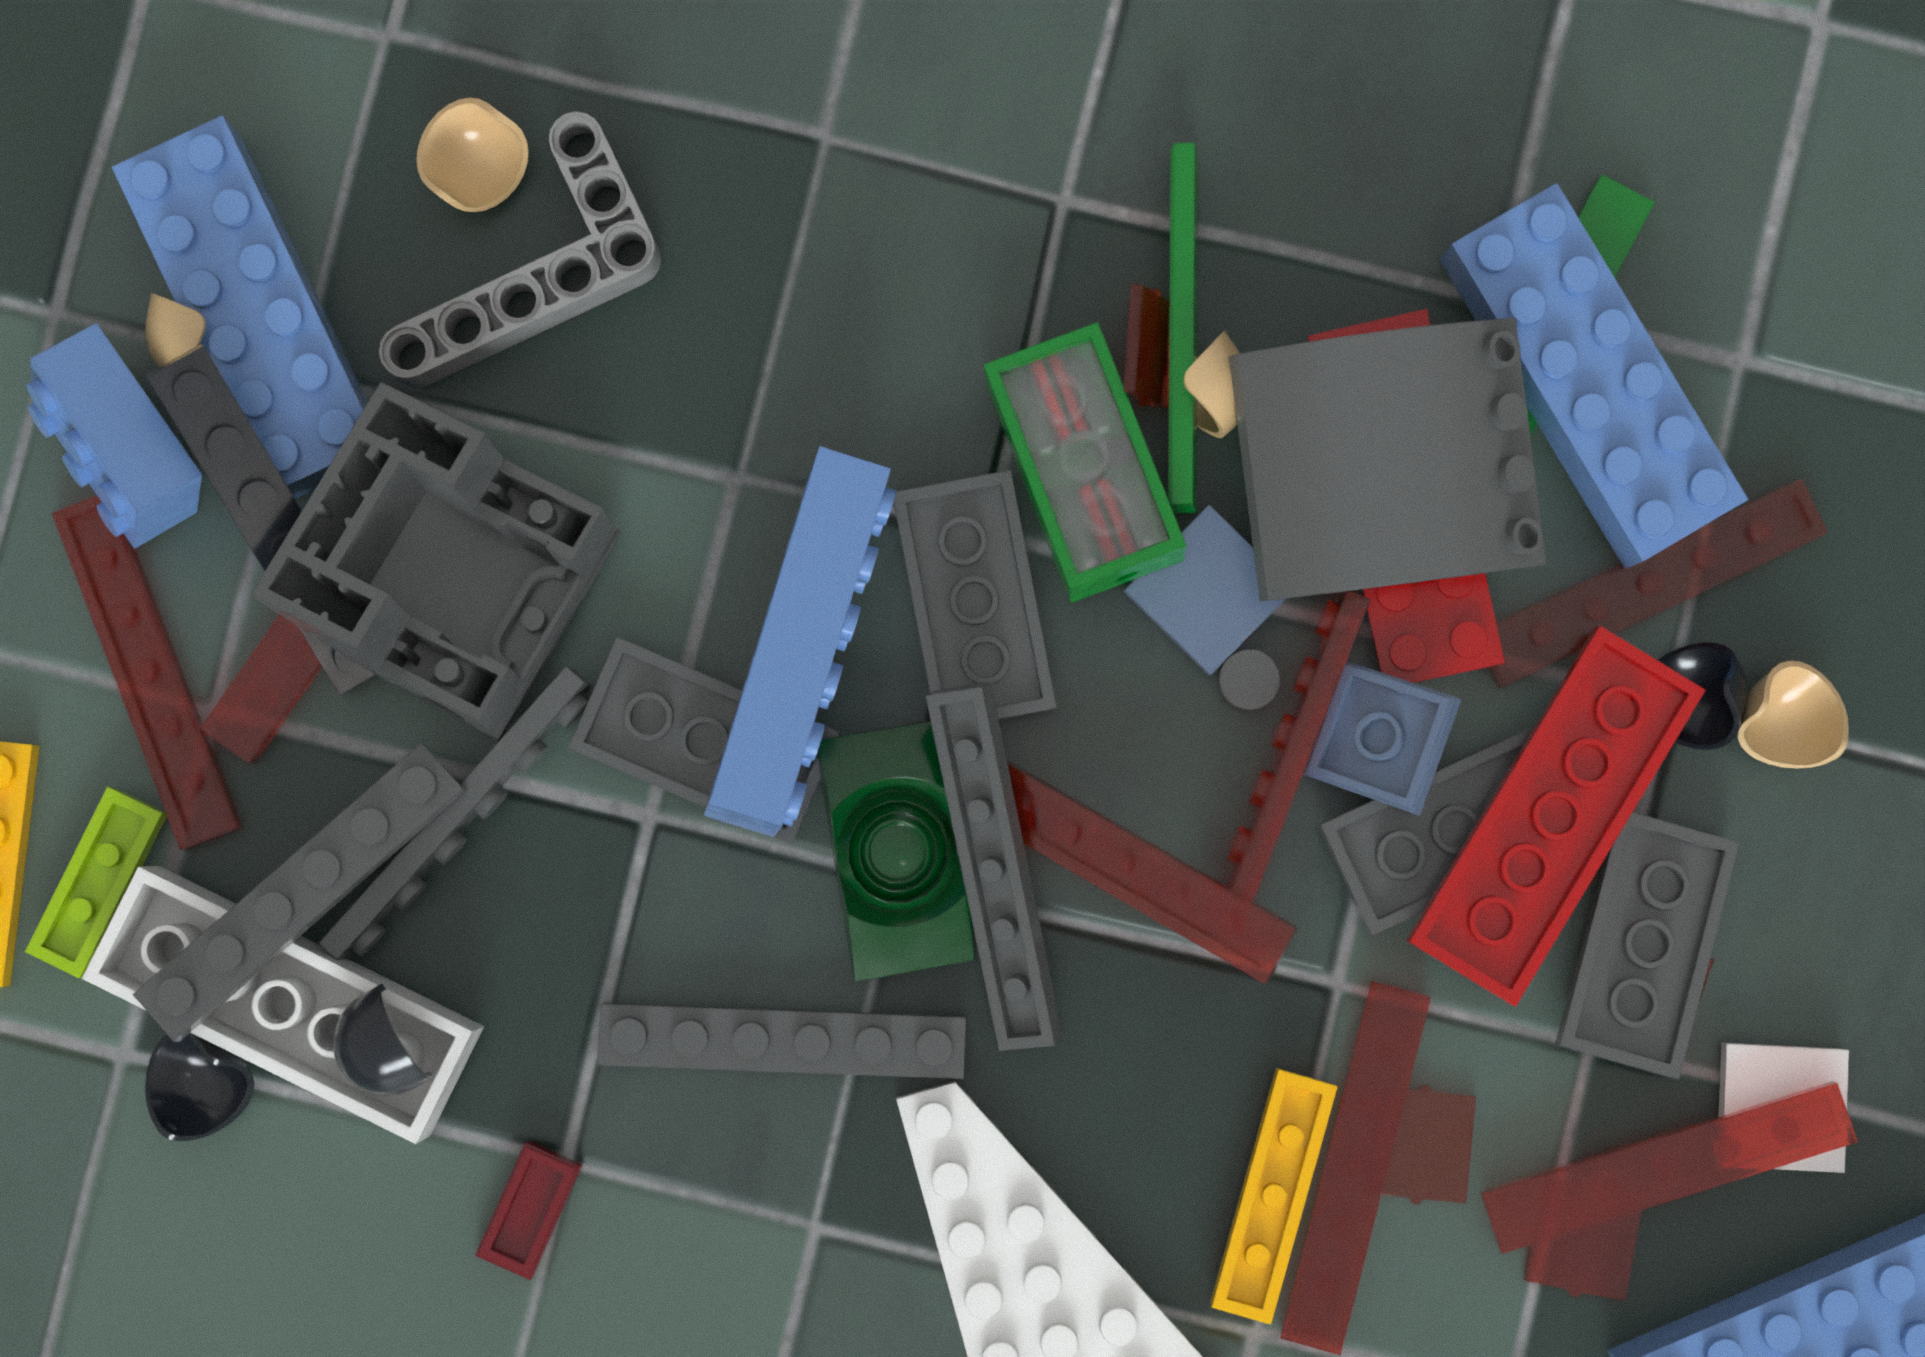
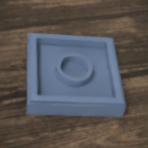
(1210, 597)
(1382, 737)

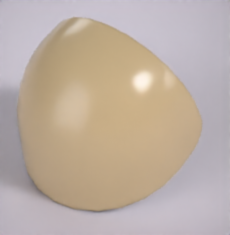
(472, 155)
(171, 329)
(1212, 386)
(1794, 718)

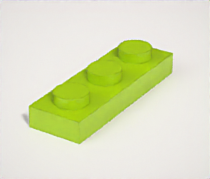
(96, 881)

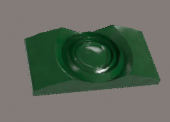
(894, 851)

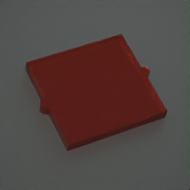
(1147, 347)
(1432, 1147)
(1587, 1260)

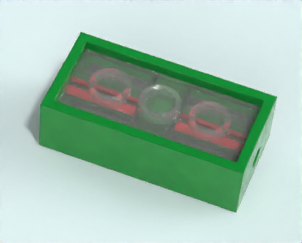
(1084, 462)

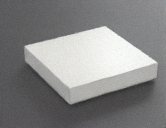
(1767, 1072)

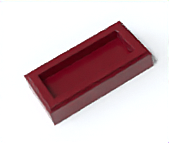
(529, 1210)

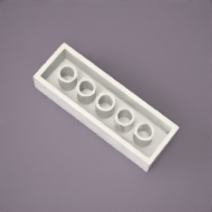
(290, 1007)

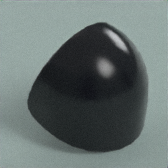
(1724, 701)
(371, 1050)
(195, 1087)

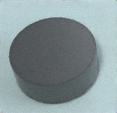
(1248, 679)

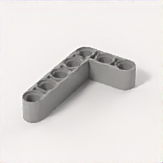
(542, 276)

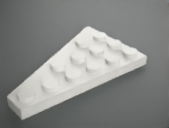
(1014, 1252)

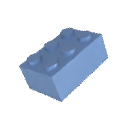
(113, 437)

